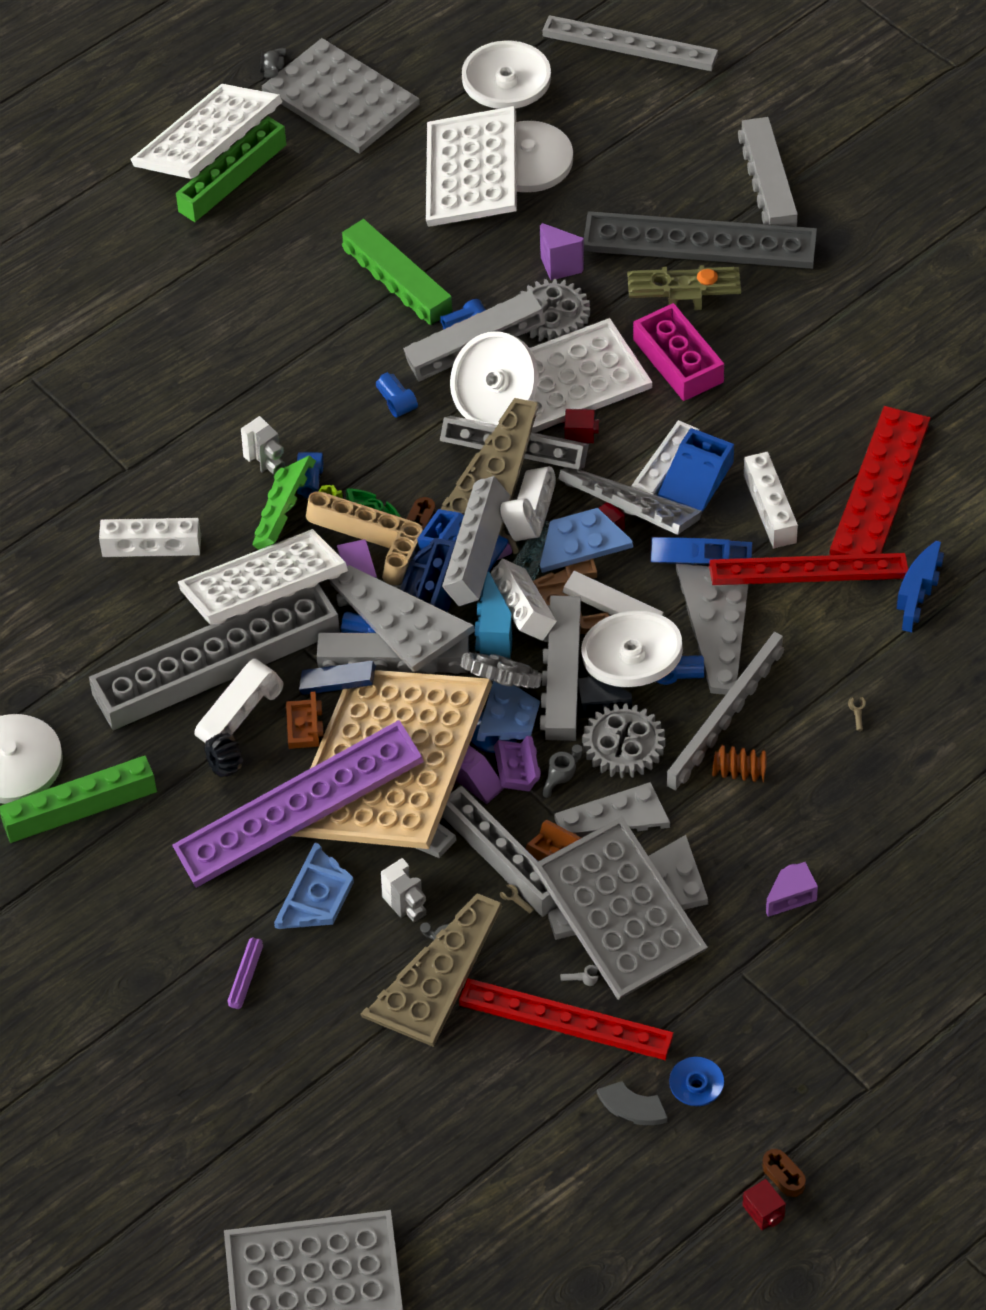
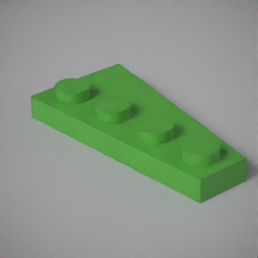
(280, 501)

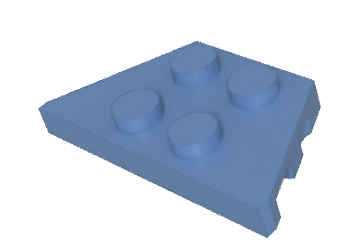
(581, 539)
(508, 713)
(315, 893)

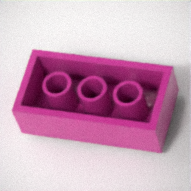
(678, 352)

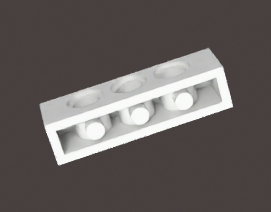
(770, 500)
(150, 537)
(523, 599)

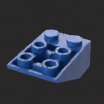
(697, 469)
(446, 526)

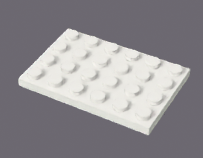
(206, 131)
(471, 166)
(585, 372)
(262, 577)

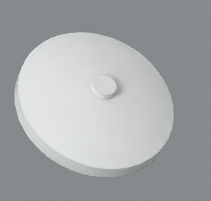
(506, 74)
(542, 156)
(491, 374)
(632, 648)
(28, 756)

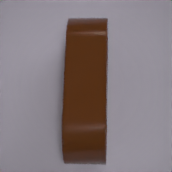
(415, 512)
(788, 1170)

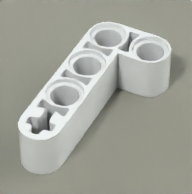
(528, 513)
(239, 700)

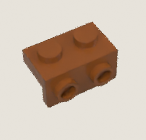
(303, 722)
(550, 840)

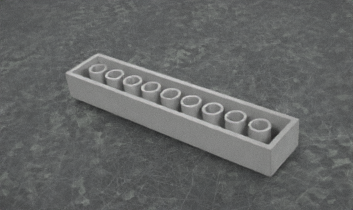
(211, 656)

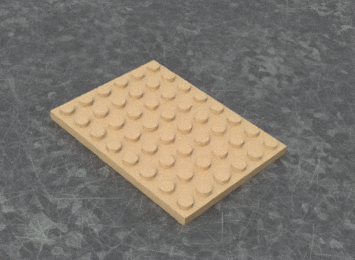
(440, 720)

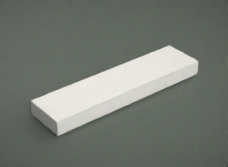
(656, 469)
(603, 596)

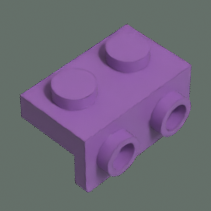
(517, 764)

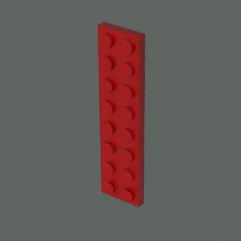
(880, 483)

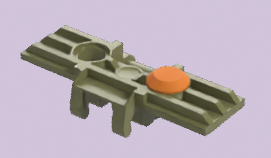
(684, 283)

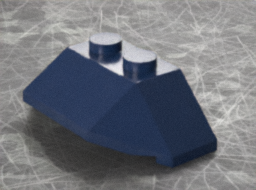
(427, 573)

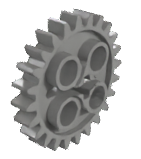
(563, 309)
(501, 670)
(645, 746)

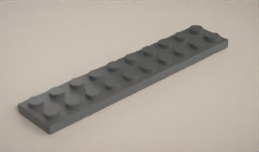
(700, 239)

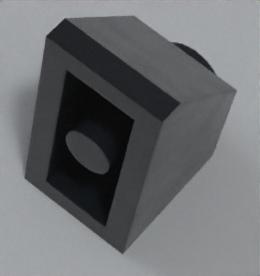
(596, 695)

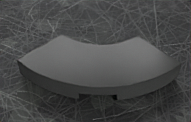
(630, 1106)

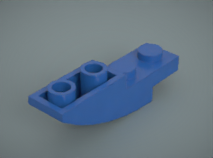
(697, 550)
(918, 582)

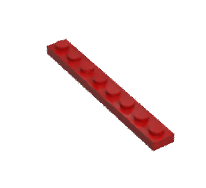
(808, 569)
(566, 1019)

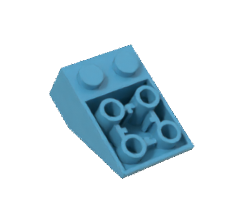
(494, 622)

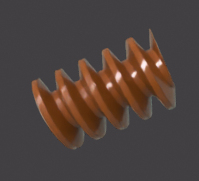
(739, 764)

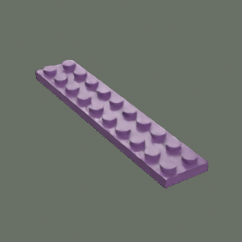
(297, 803)

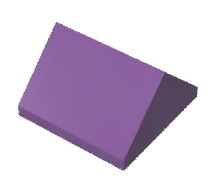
(561, 252)

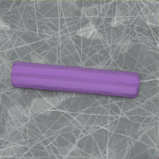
(245, 973)

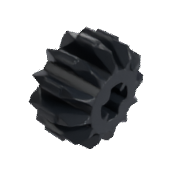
(223, 754)

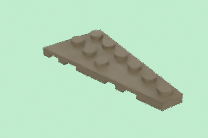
(499, 457)
(430, 984)

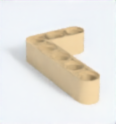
(369, 524)

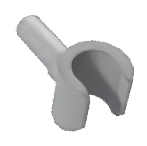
(585, 976)

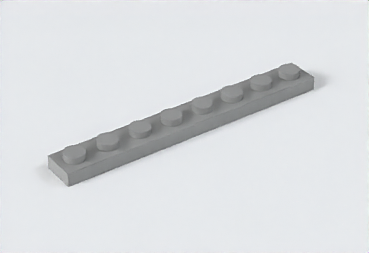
(630, 43)
(723, 713)

